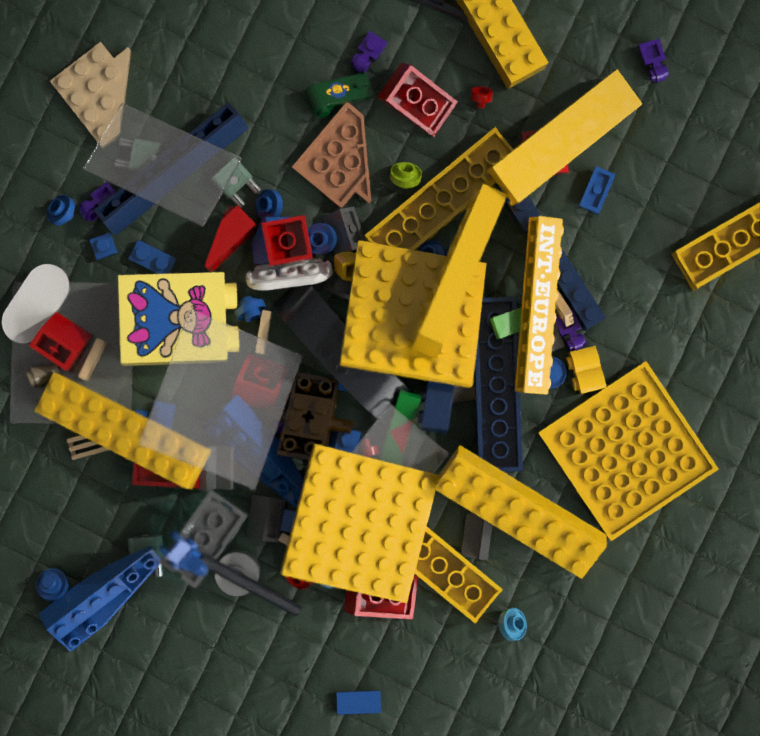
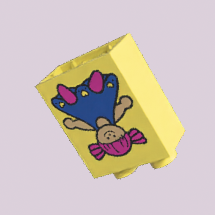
(157, 307)

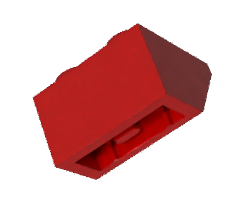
(61, 341)

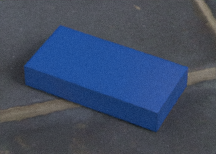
(358, 702)

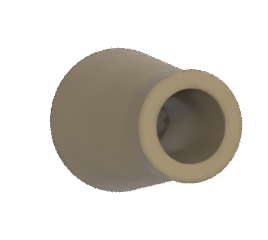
(41, 374)

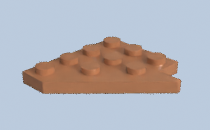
(338, 159)

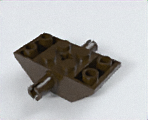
(312, 399)

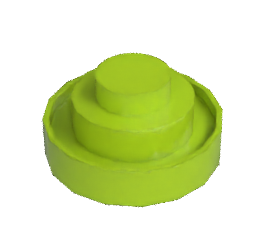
(405, 175)

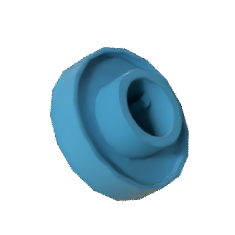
(512, 624)

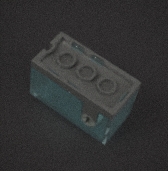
(212, 529)

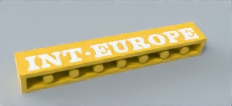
(539, 305)

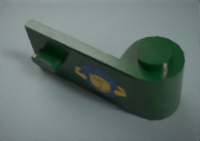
(327, 94)

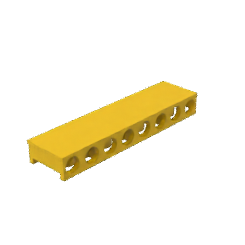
(564, 137)
(441, 197)
(720, 248)
(455, 577)

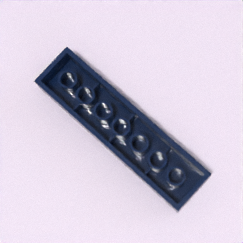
(495, 395)

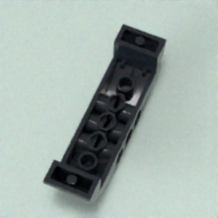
(323, 334)

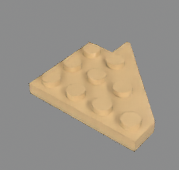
(95, 87)

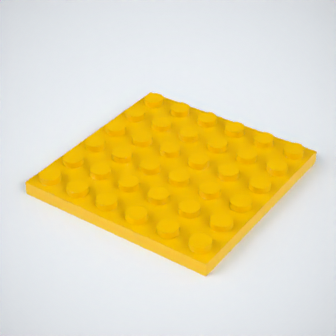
(385, 308)
(628, 451)
(359, 524)

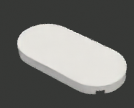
(289, 275)
(35, 302)

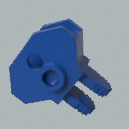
(184, 555)

